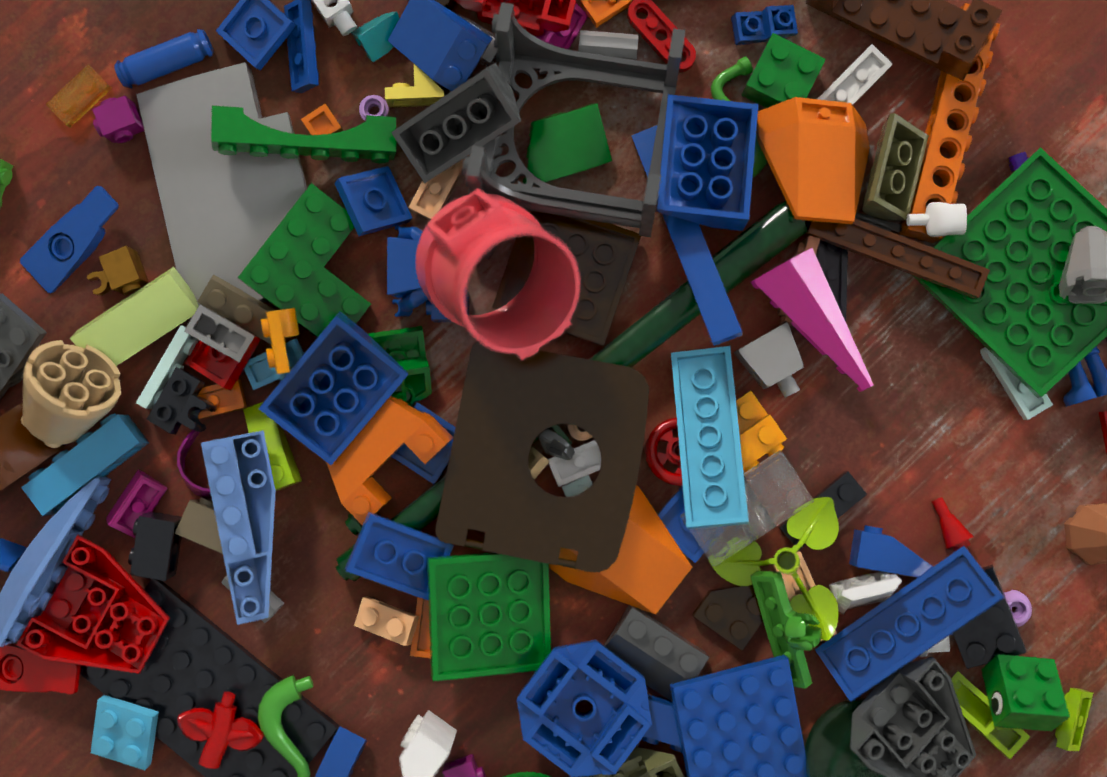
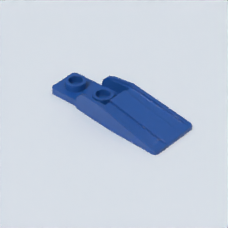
(70, 240)

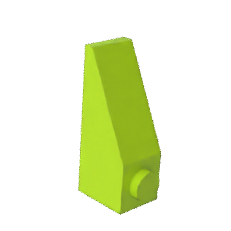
(281, 458)

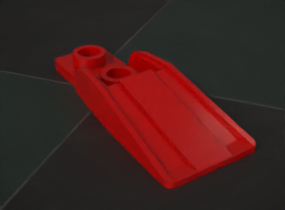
(29, 673)

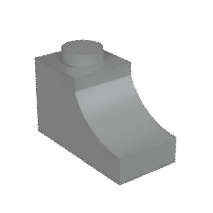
(219, 333)

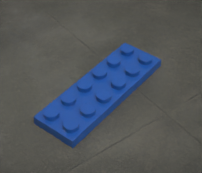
(909, 623)

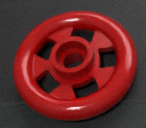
(657, 460)

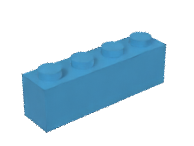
(92, 458)

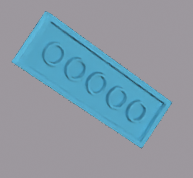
(709, 438)

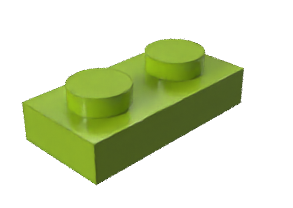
(1072, 730)

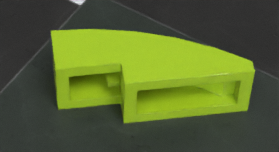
(978, 714)

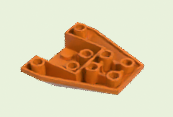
(816, 156)
(646, 566)

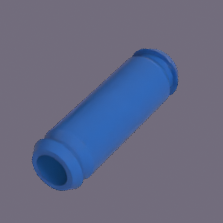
(163, 58)

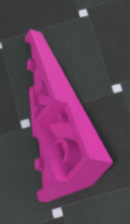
(807, 299)

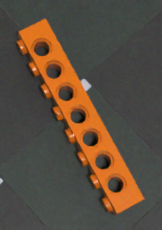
(956, 141)

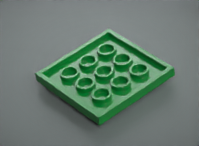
(487, 615)

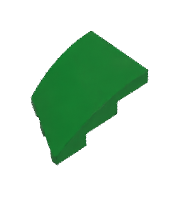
(567, 143)
(408, 350)

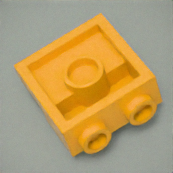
(757, 431)

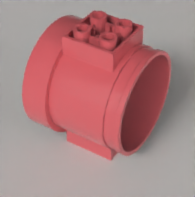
(460, 237)

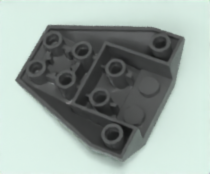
(913, 725)

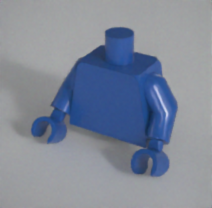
(401, 270)

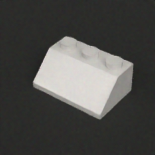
(426, 746)

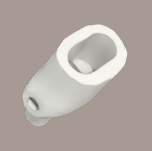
(941, 219)

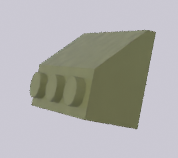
(895, 170)

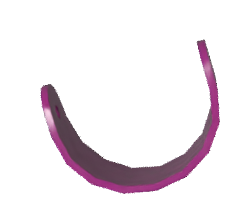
(181, 455)

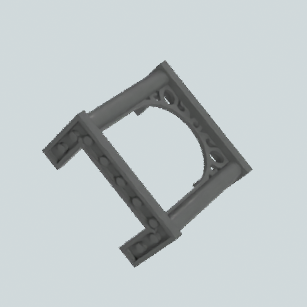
(524, 53)

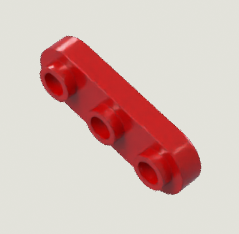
(656, 23)

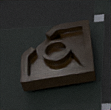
(731, 613)

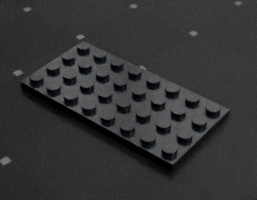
(193, 670)

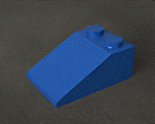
(439, 42)

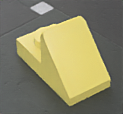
(423, 93)

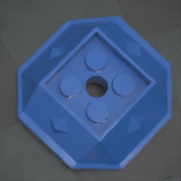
(591, 740)

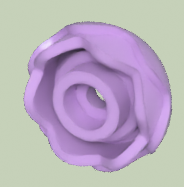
(1022, 605)

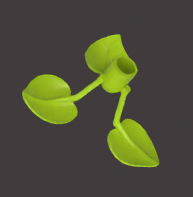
(818, 528)

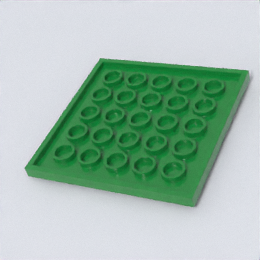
(1025, 241)

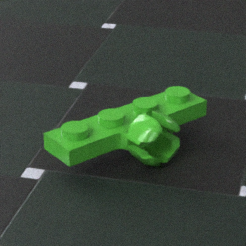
(785, 628)

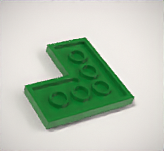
(292, 263)

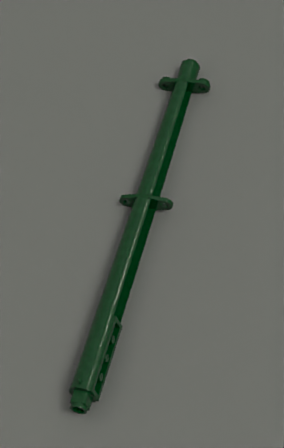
(734, 264)

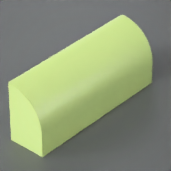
(139, 318)

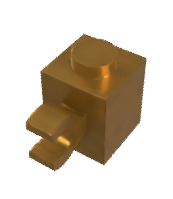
(120, 272)

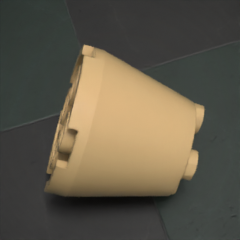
(67, 391)

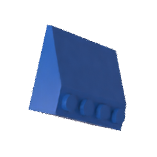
(708, 161)
(334, 388)

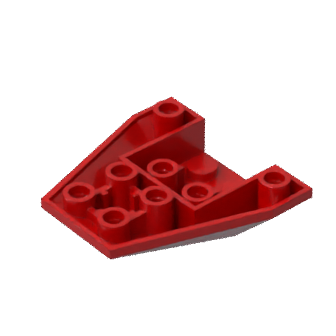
(96, 615)

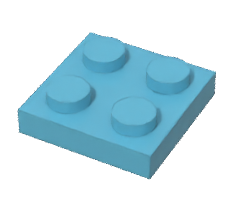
(124, 732)

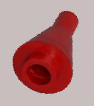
(953, 531)

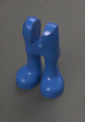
(1080, 386)

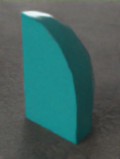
(375, 35)

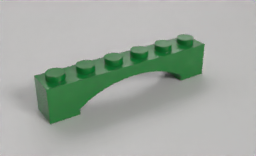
(236, 133)

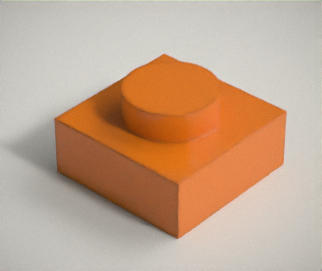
(321, 122)

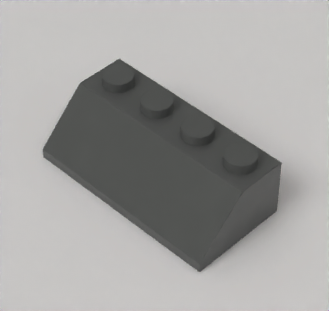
(462, 118)

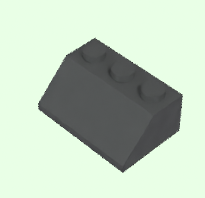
(655, 651)

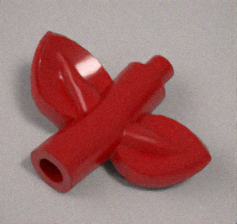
(219, 730)

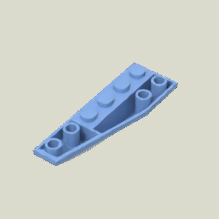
(244, 514)
(41, 564)

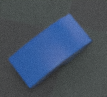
(760, 25)
(341, 754)

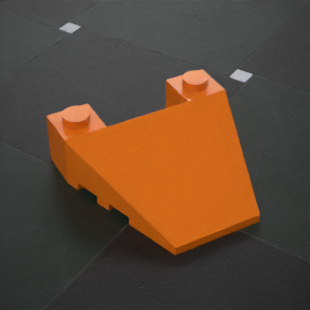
(380, 438)

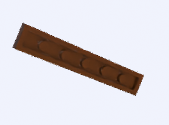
(904, 255)

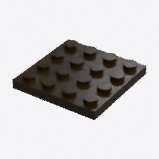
(603, 261)

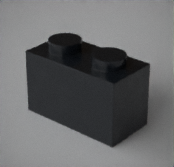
(155, 546)

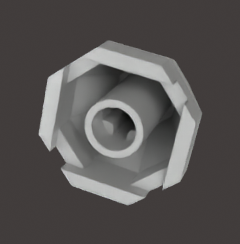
(1086, 268)

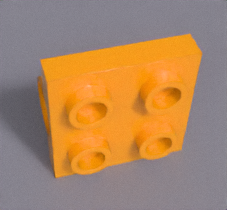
(277, 326)

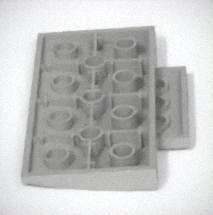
(211, 202)

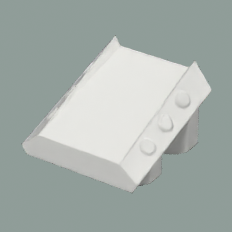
(864, 590)

